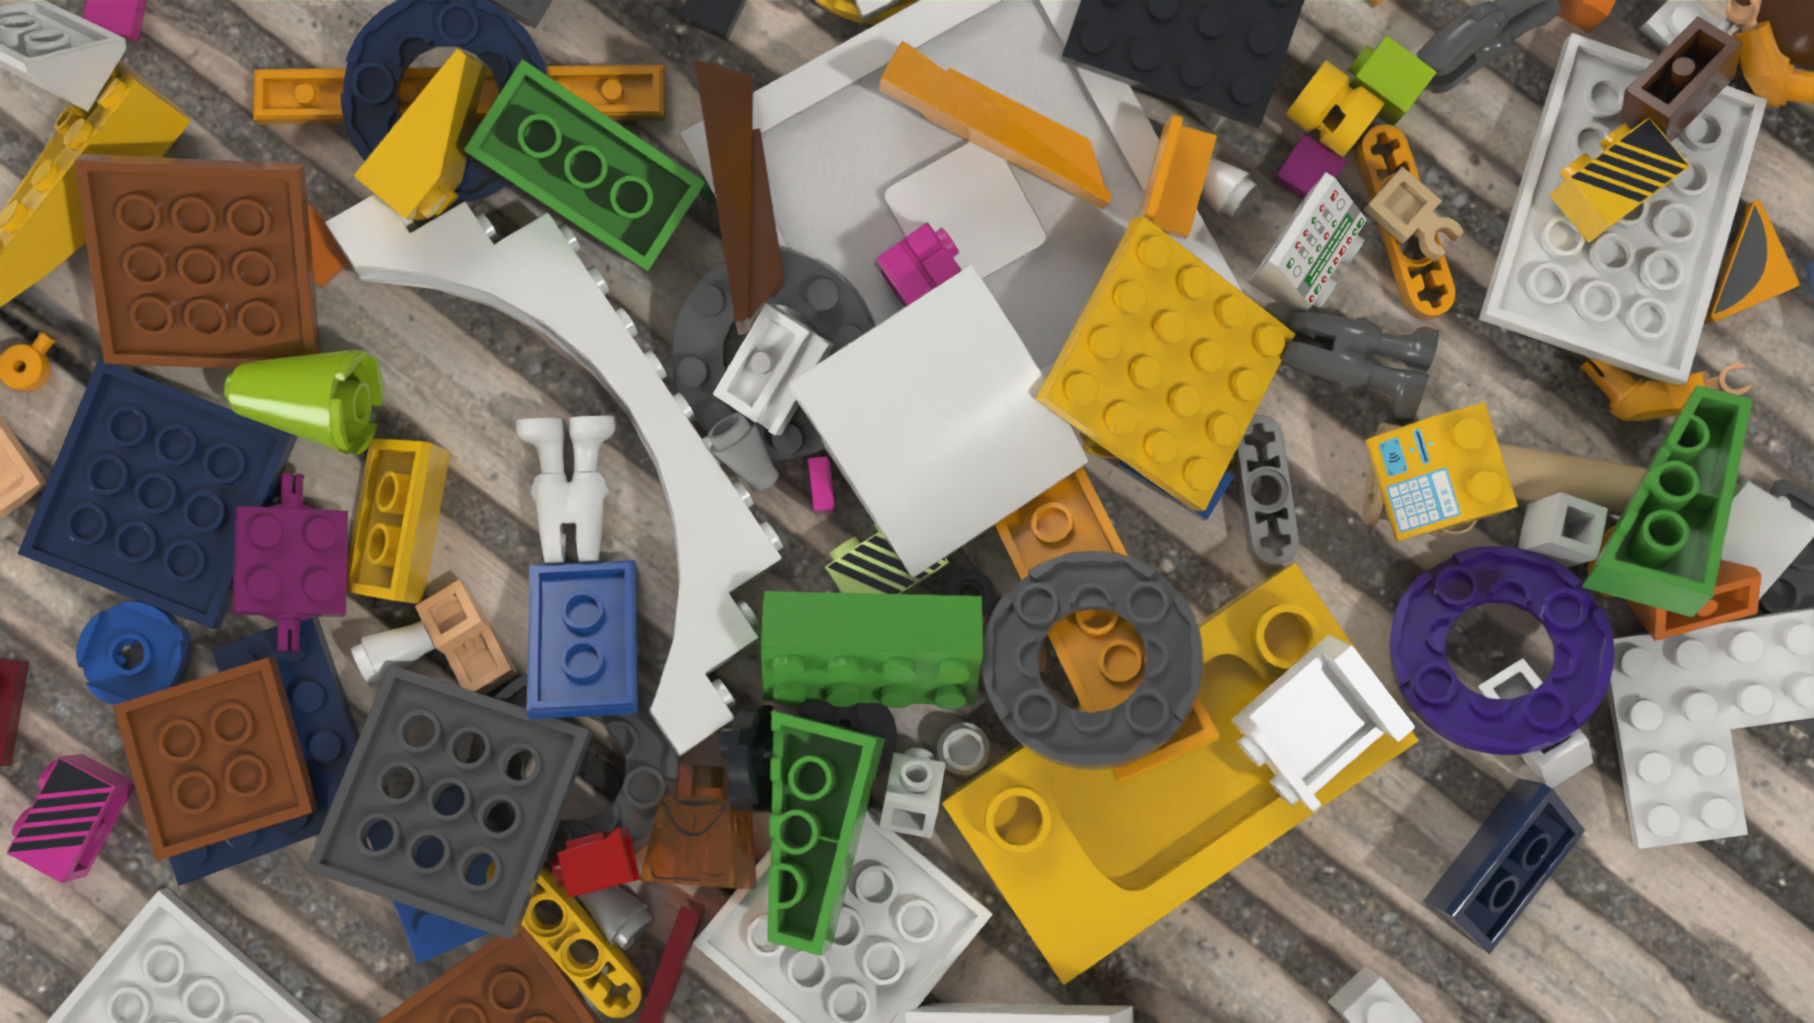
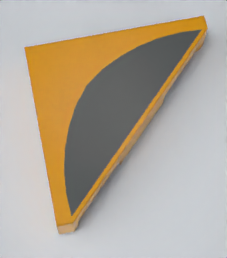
(1753, 267)

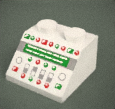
(1311, 247)

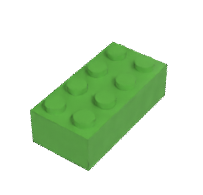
(584, 165)
(871, 648)

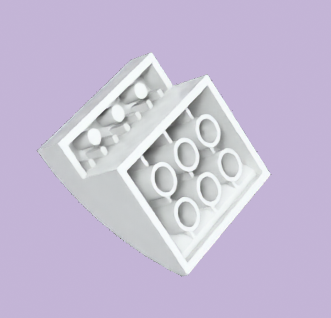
(939, 421)

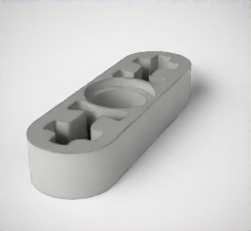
(1282, 527)

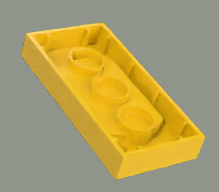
(1108, 859)

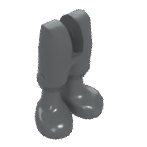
(1481, 37)
(1344, 360)

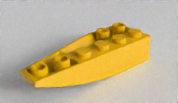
(44, 215)

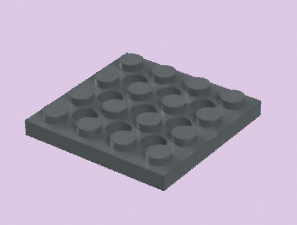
(385, 749)

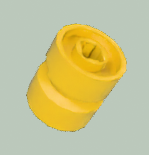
(1325, 90)

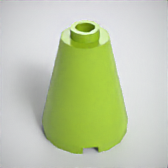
(312, 396)

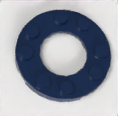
(403, 33)

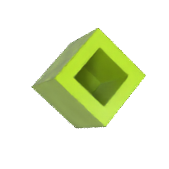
(1392, 76)

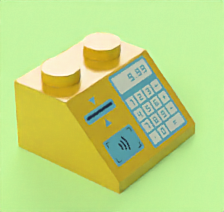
(1441, 472)

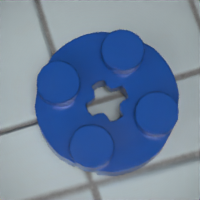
(105, 666)

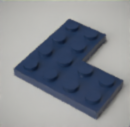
(324, 732)

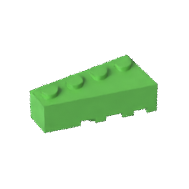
(818, 811)

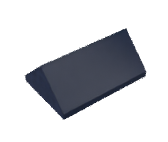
(1505, 863)

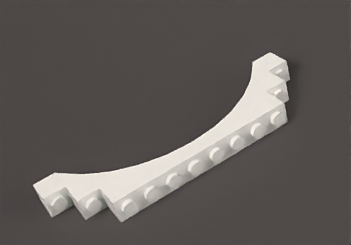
(548, 288)

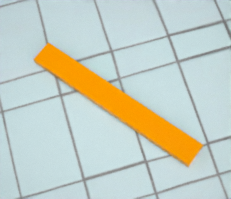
(315, 96)

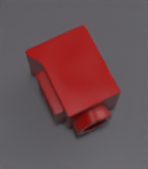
(596, 863)

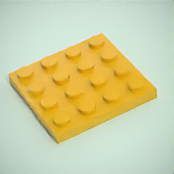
(1166, 365)

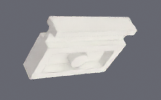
(768, 360)

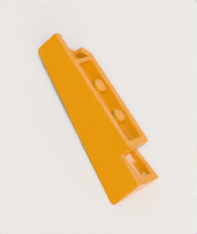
(995, 123)

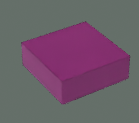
(1307, 165)

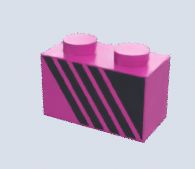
(70, 817)

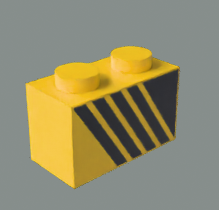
(1618, 179)

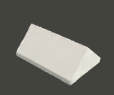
(58, 50)

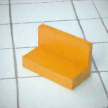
(1177, 177)

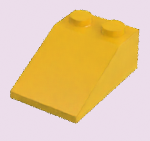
(423, 152)

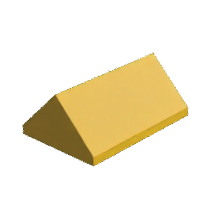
(397, 519)

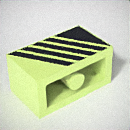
(873, 567)

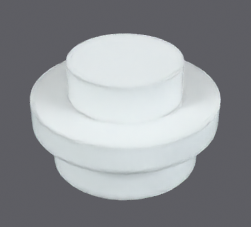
(963, 748)

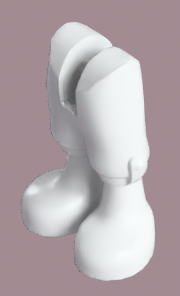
(566, 501)

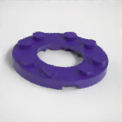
(1528, 581)

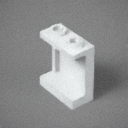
(1318, 720)

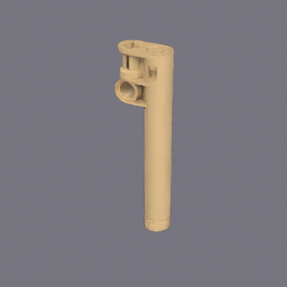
(1533, 477)

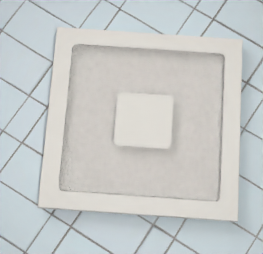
(867, 171)

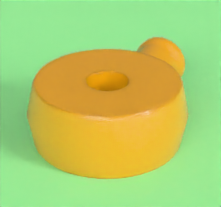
(36, 361)

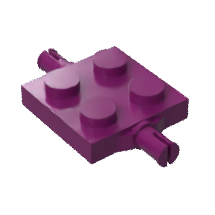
(290, 562)

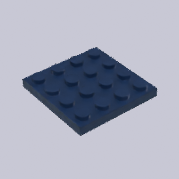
(154, 492)

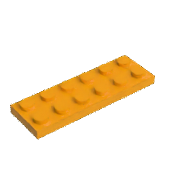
(1095, 647)

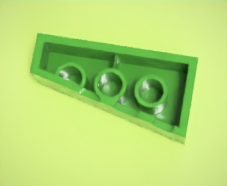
(1678, 516)

